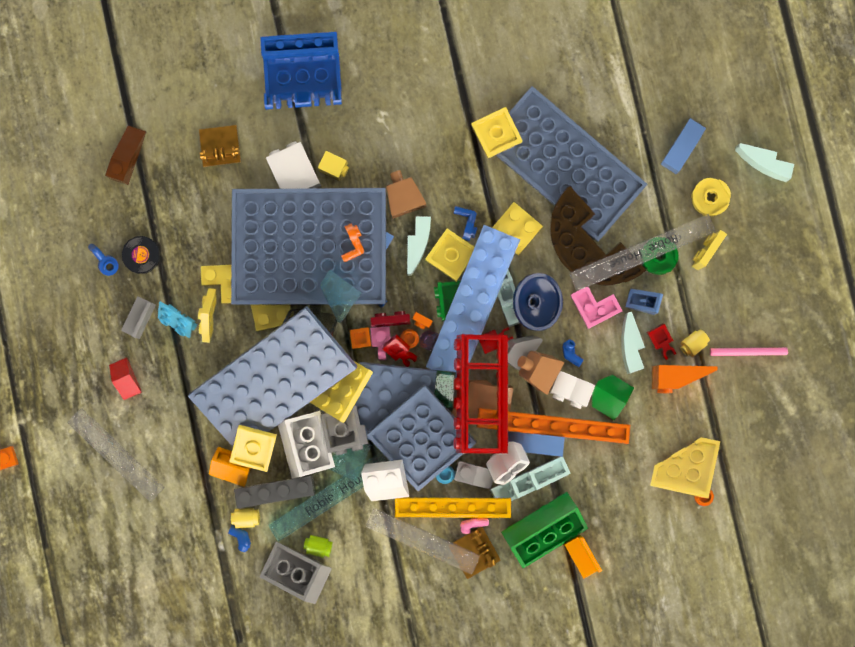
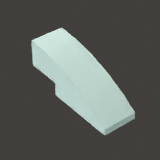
(765, 162)
(418, 243)
(631, 343)

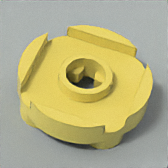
(713, 186)

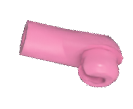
(466, 525)

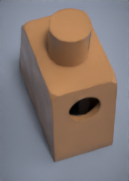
(403, 195)
(540, 370)

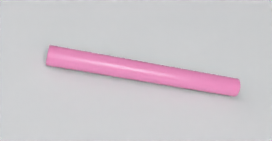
(747, 351)

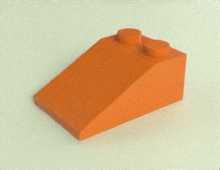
(671, 377)

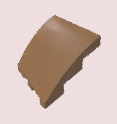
(483, 395)

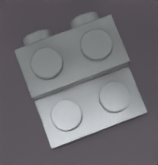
(345, 435)

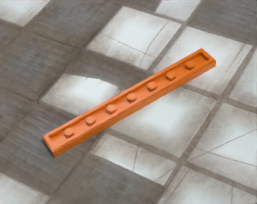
(560, 426)

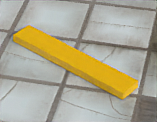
(453, 507)

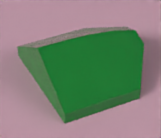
(611, 396)

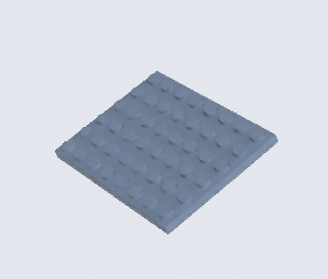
(294, 237)

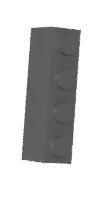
(274, 491)

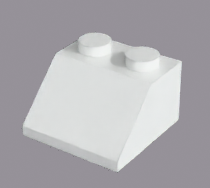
(385, 480)

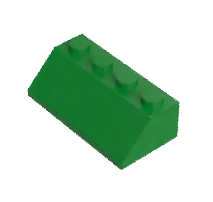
(545, 530)

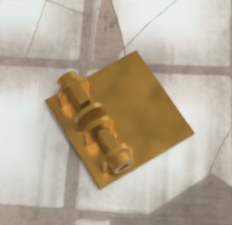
(219, 146)
(479, 543)

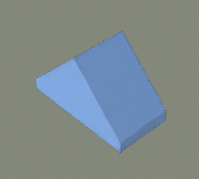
(644, 301)

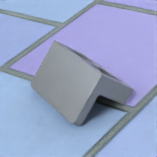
(138, 317)

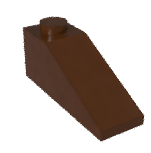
(125, 155)

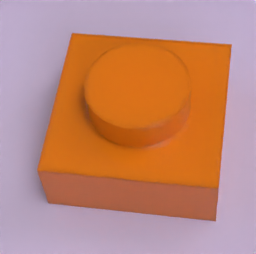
(421, 321)
(360, 338)
(8, 458)

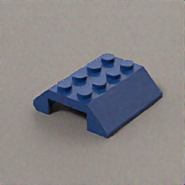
(301, 69)

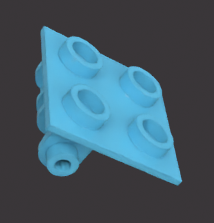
(170, 317)

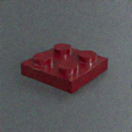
(397, 319)

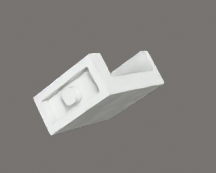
(292, 168)

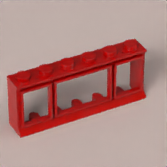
(461, 386)

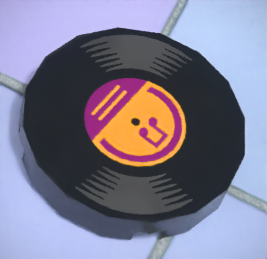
(141, 255)

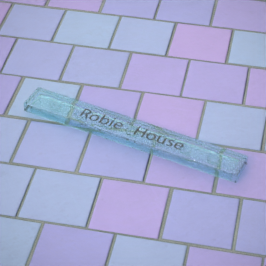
(319, 503)

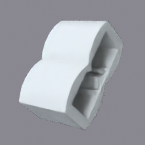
(572, 389)
(505, 466)

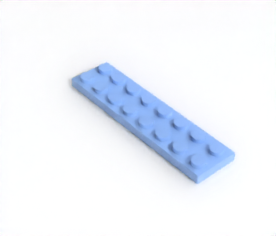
(474, 296)

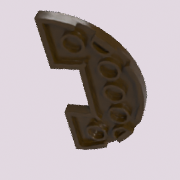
(574, 245)

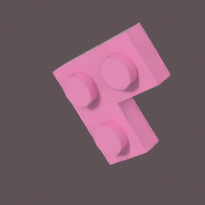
(594, 312)

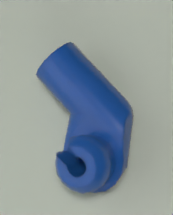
(569, 353)

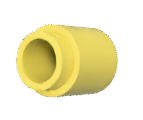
(694, 343)
(245, 517)

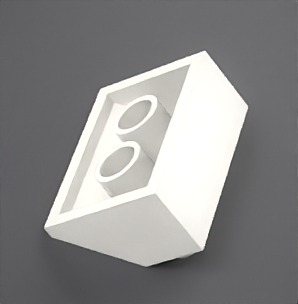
(305, 445)

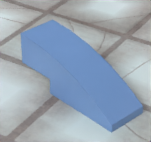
(683, 146)
(538, 443)

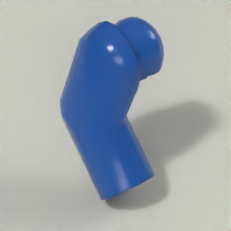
(242, 537)

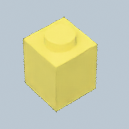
(333, 166)

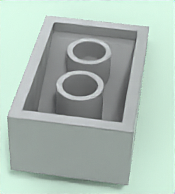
(295, 573)

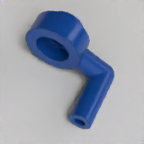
(470, 230)
(104, 260)

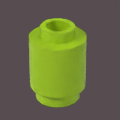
(318, 546)

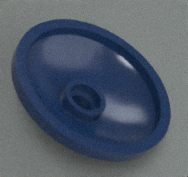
(545, 298)

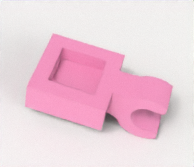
(380, 336)

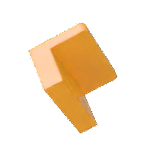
(227, 471)
(582, 556)

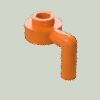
(353, 233)

